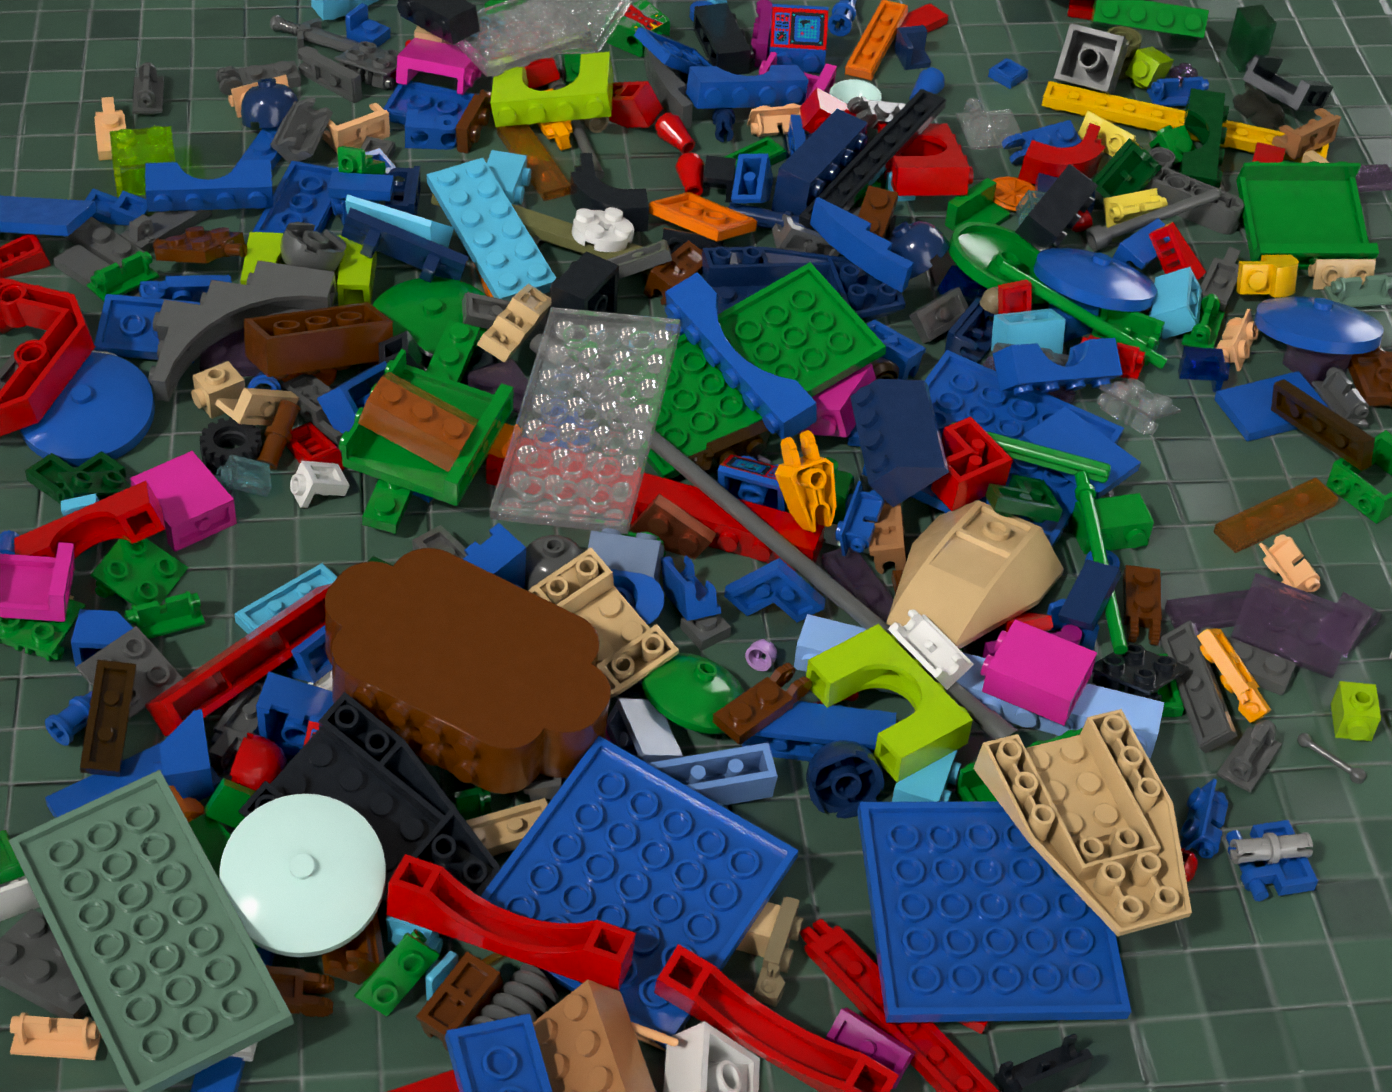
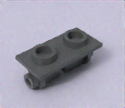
(148, 91)
(1347, 405)
(1251, 756)

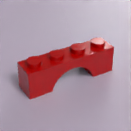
(125, 515)

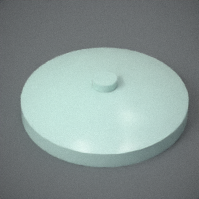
(304, 874)

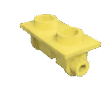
(1112, 135)
(1131, 205)

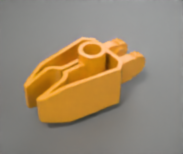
(807, 483)

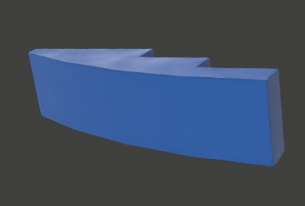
(863, 248)

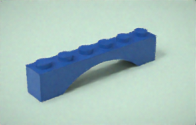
(779, 400)

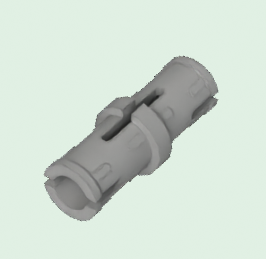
(1271, 848)

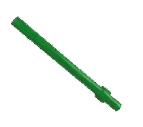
(1082, 315)

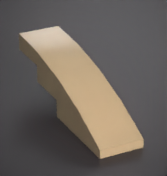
(515, 323)

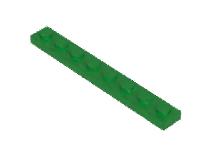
(448, 361)

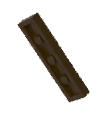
(1323, 424)

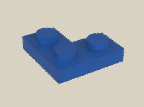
(777, 585)

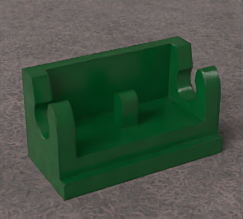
(1127, 171)

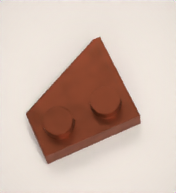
(675, 527)

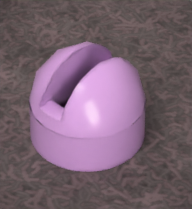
(754, 654)

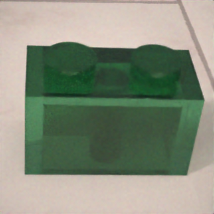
(1250, 35)

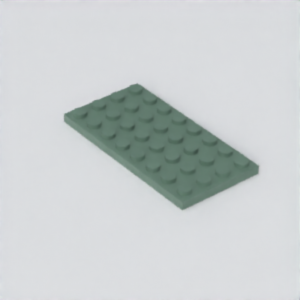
(150, 935)

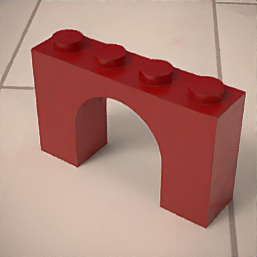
(931, 165)

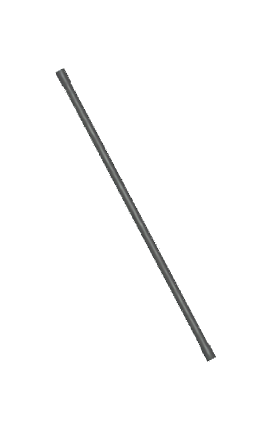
(987, 719)

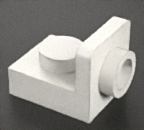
(317, 479)

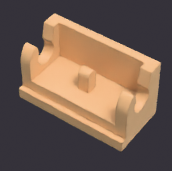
(356, 131)

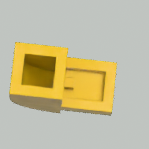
(1271, 276)

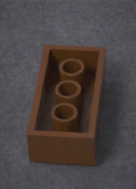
(316, 339)

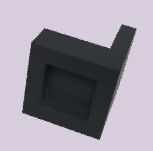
(720, 173)

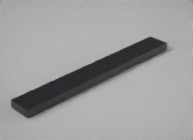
(879, 153)

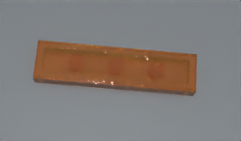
(545, 174)
(1275, 515)

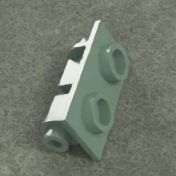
(1352, 293)

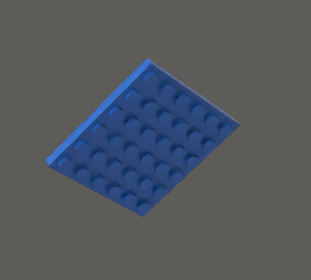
(969, 389)
(648, 859)
(980, 921)

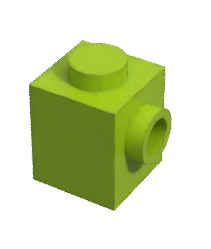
(1148, 66)
(1355, 711)

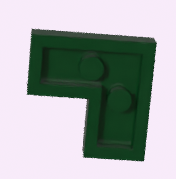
(44, 472)
(1026, 498)

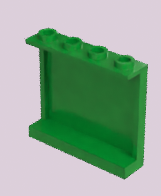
(1304, 211)
(387, 461)

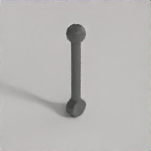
(1357, 775)

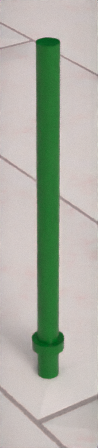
(1085, 495)

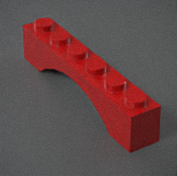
(437, 901)
(713, 998)

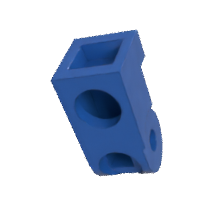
(430, 131)

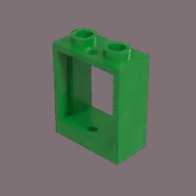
(1359, 493)

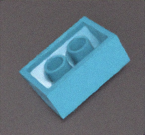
(417, 225)

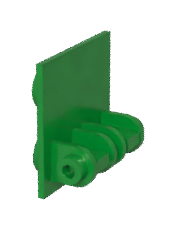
(137, 572)
(39, 635)

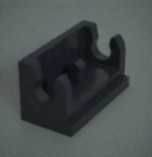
(1047, 1072)

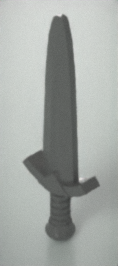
(312, 32)

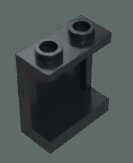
(1307, 96)

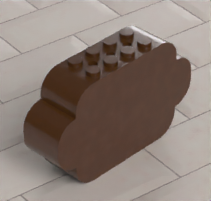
(467, 668)

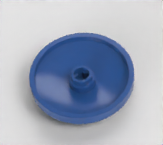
(1095, 279)
(1318, 325)
(100, 409)

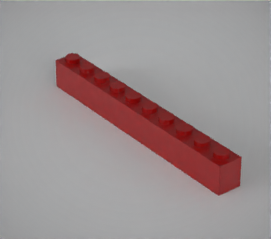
(729, 533)

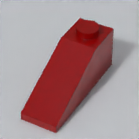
(634, 104)

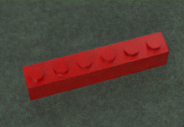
(240, 663)

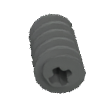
(524, 994)

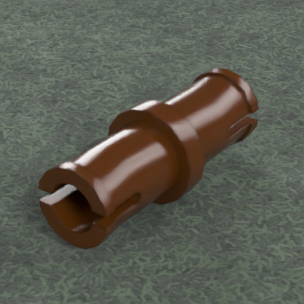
(279, 433)

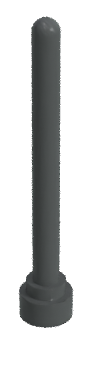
(1099, 237)

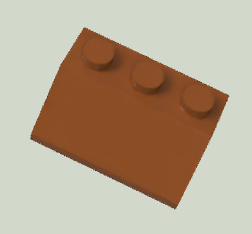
(417, 421)

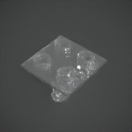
(986, 128)
(1136, 404)

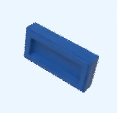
(364, 186)

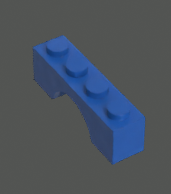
(717, 88)
(243, 188)
(1027, 368)

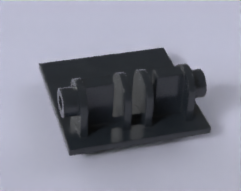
(1137, 672)

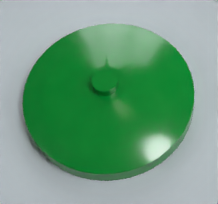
(982, 249)
(425, 308)

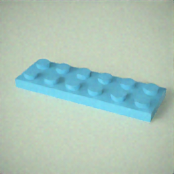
(490, 229)

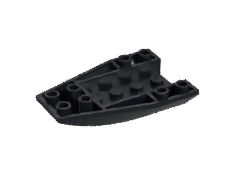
(385, 782)

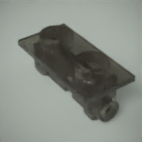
(1254, 101)

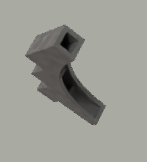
(190, 328)

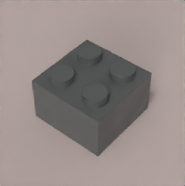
(1091, 59)

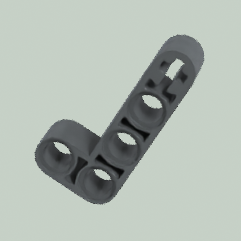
(1218, 215)

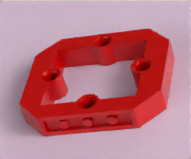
(46, 363)

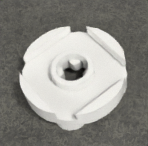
(603, 228)

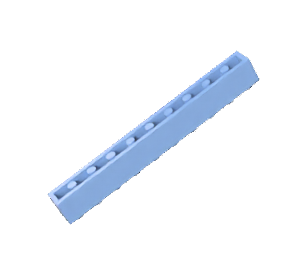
(1141, 712)

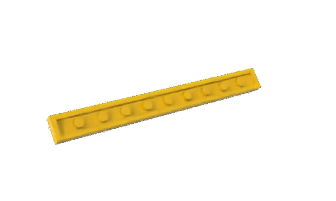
(1152, 116)

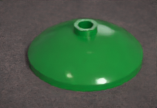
(691, 691)

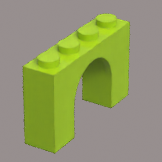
(584, 98)
(354, 273)
(879, 661)

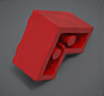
(972, 464)

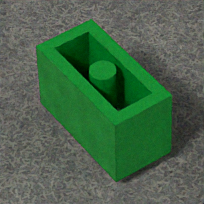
(1122, 522)

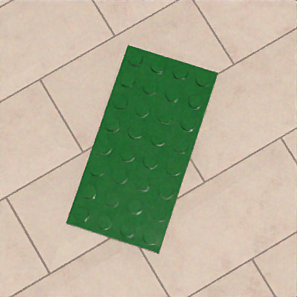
(787, 329)

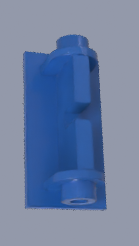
(1168, 93)
(854, 530)
(1205, 810)

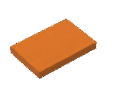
(702, 216)

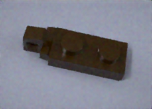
(743, 442)

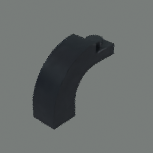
(592, 194)
(420, 358)

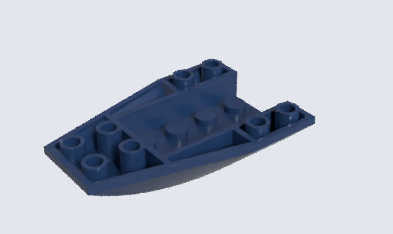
(743, 271)

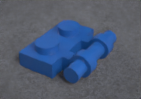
(1287, 875)

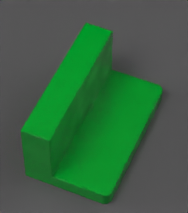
(976, 206)

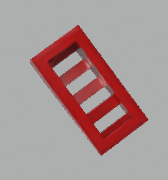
(1182, 252)
(23, 256)
(316, 448)

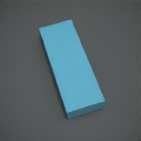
(276, 601)

